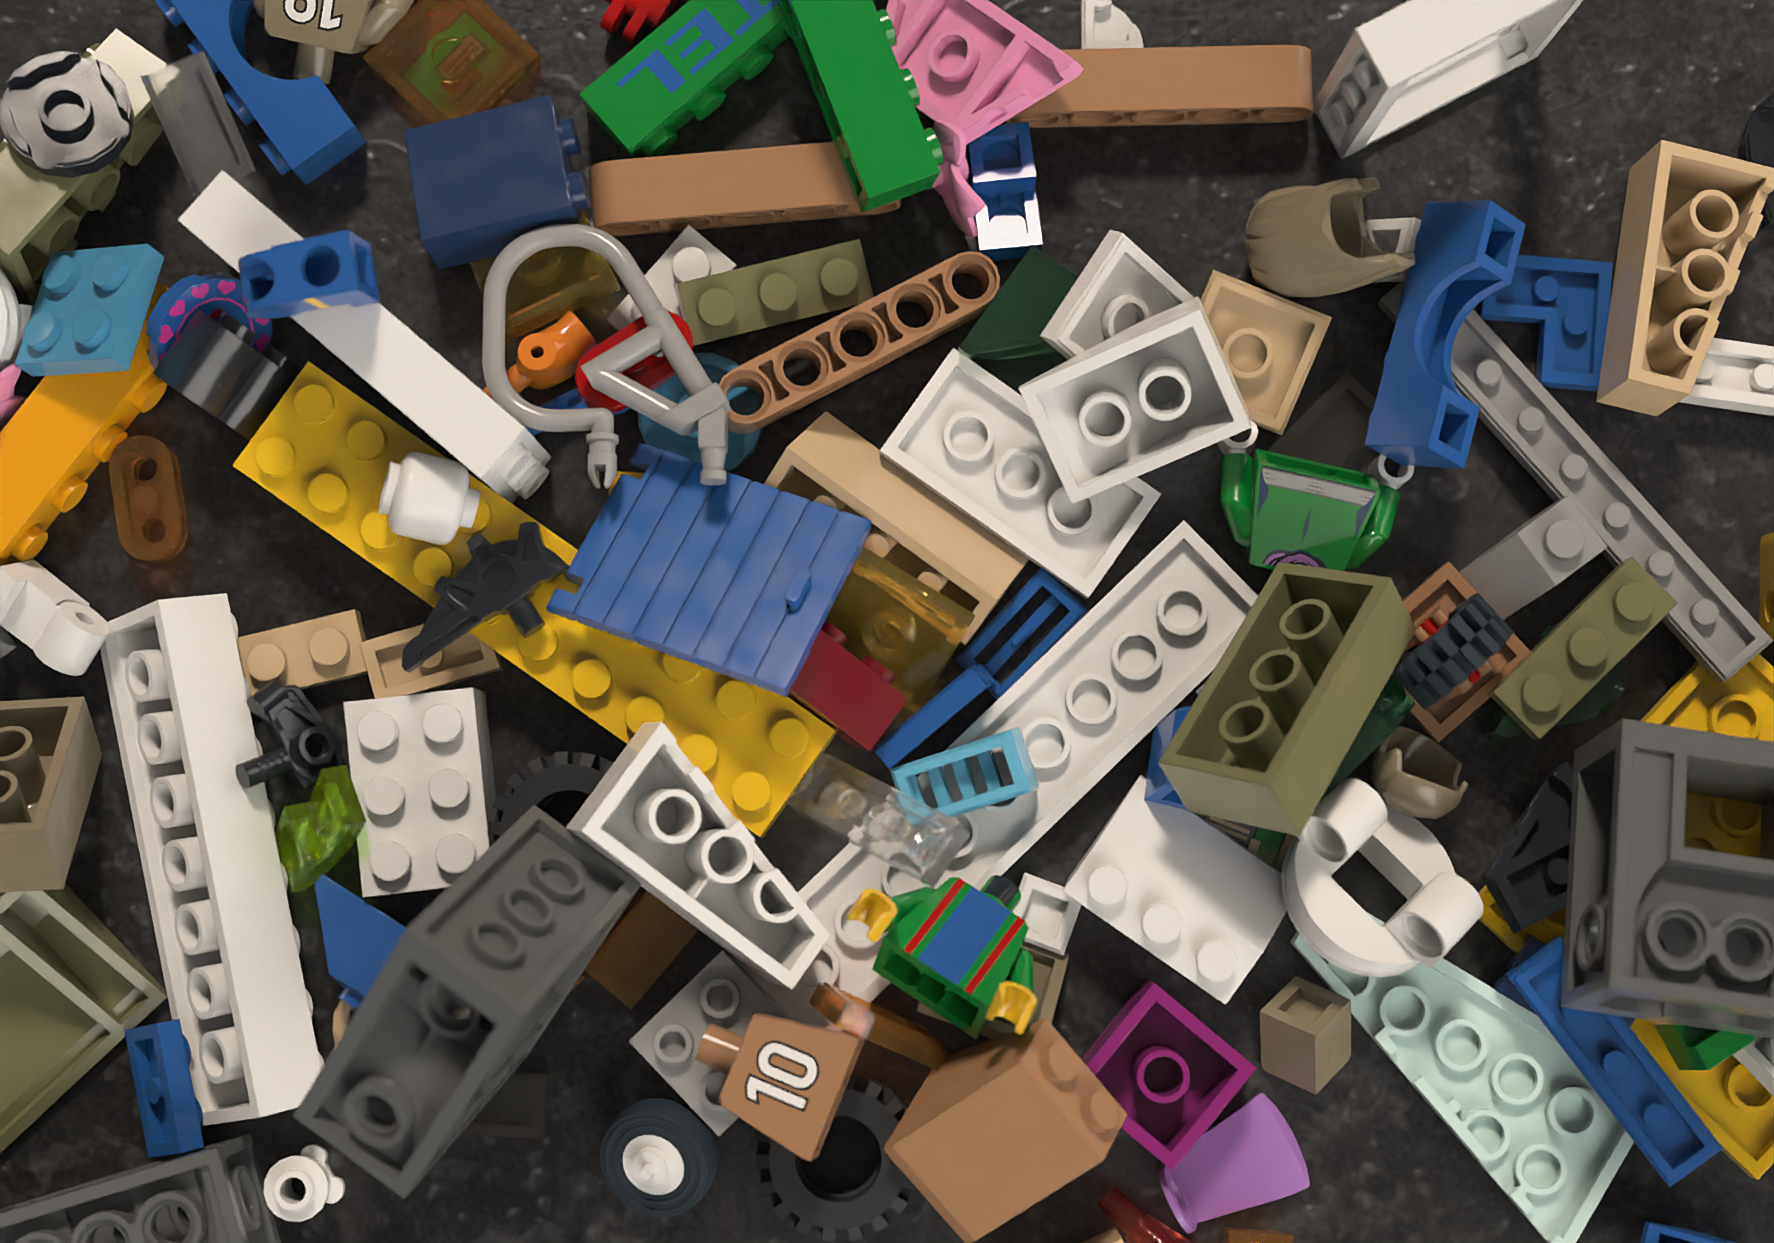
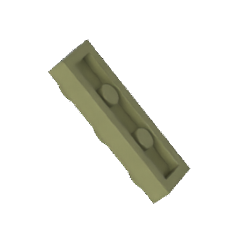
(774, 292)
(1582, 648)

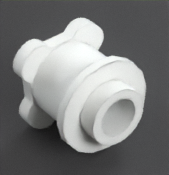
(317, 1177)

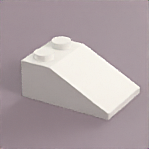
(1136, 401)

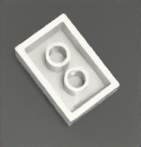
(422, 786)

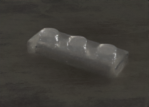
(879, 819)

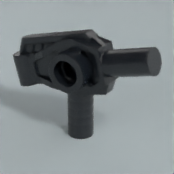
(298, 735)

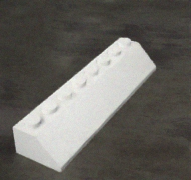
(210, 857)

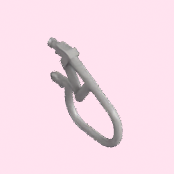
(703, 411)

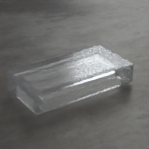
(197, 121)

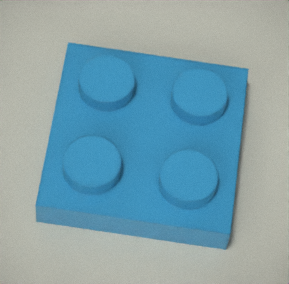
(90, 310)

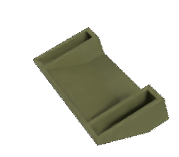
(62, 1000)

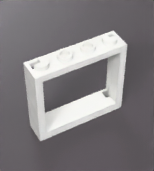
(1427, 58)

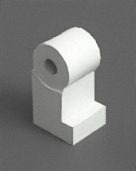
(50, 617)

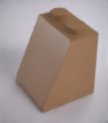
(1003, 1128)

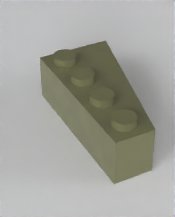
(45, 210)

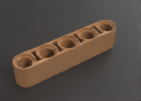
(1180, 87)
(722, 189)
(875, 318)

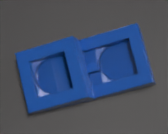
(1005, 180)

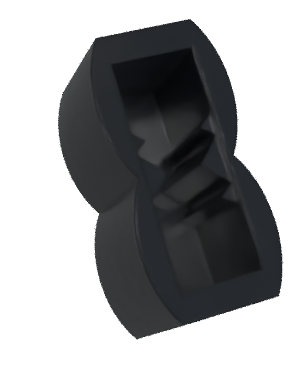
(225, 374)

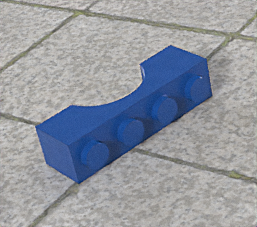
(299, 116)
(1459, 260)

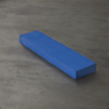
(1618, 1070)

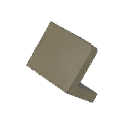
(1305, 1034)

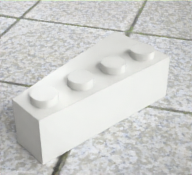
(689, 851)

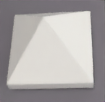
(1394, 237)

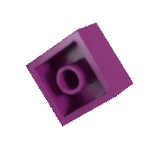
(1165, 1072)

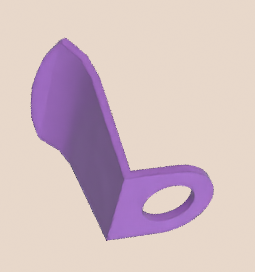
(1236, 1166)

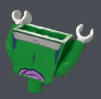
(1305, 508)

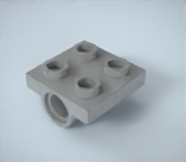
(670, 1040)

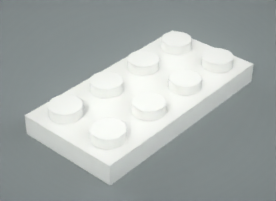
(985, 457)

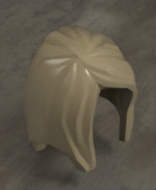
(1317, 241)

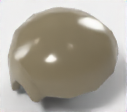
(1416, 775)

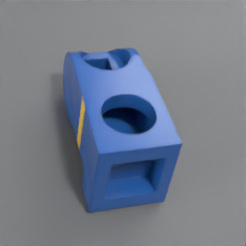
(308, 276)

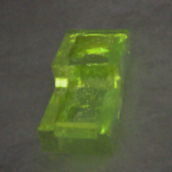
(320, 831)

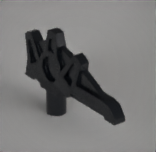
(492, 583)

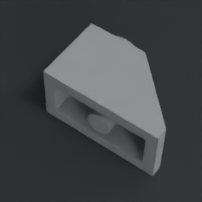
(1534, 557)

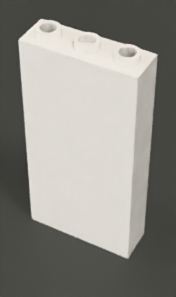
(384, 353)

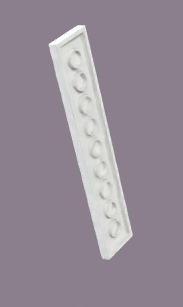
(1078, 719)

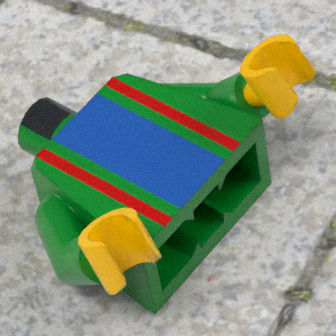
(955, 950)

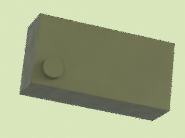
(1288, 697)

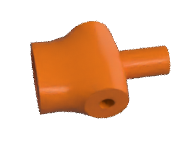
(549, 355)

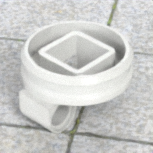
(1407, 854)

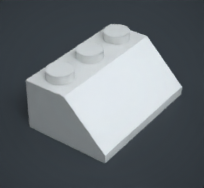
(1181, 891)

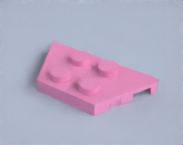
(975, 61)

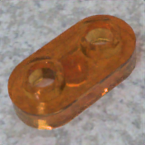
(146, 502)

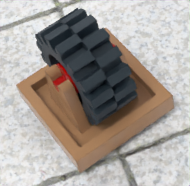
(1455, 652)

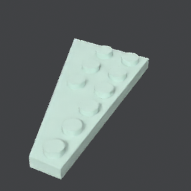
(1494, 1084)

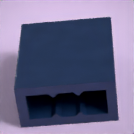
(494, 178)

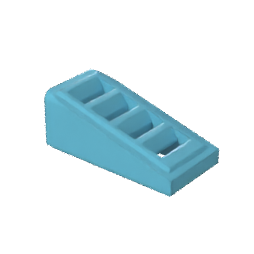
(1017, 759)

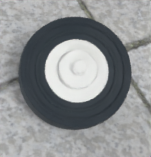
(658, 1157)

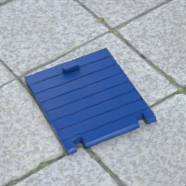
(712, 569)

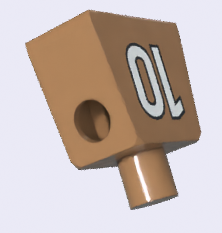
(783, 1077)

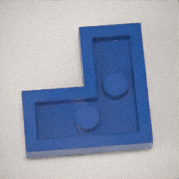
(1572, 313)

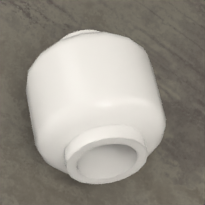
(428, 498)

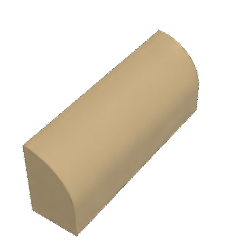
(907, 519)

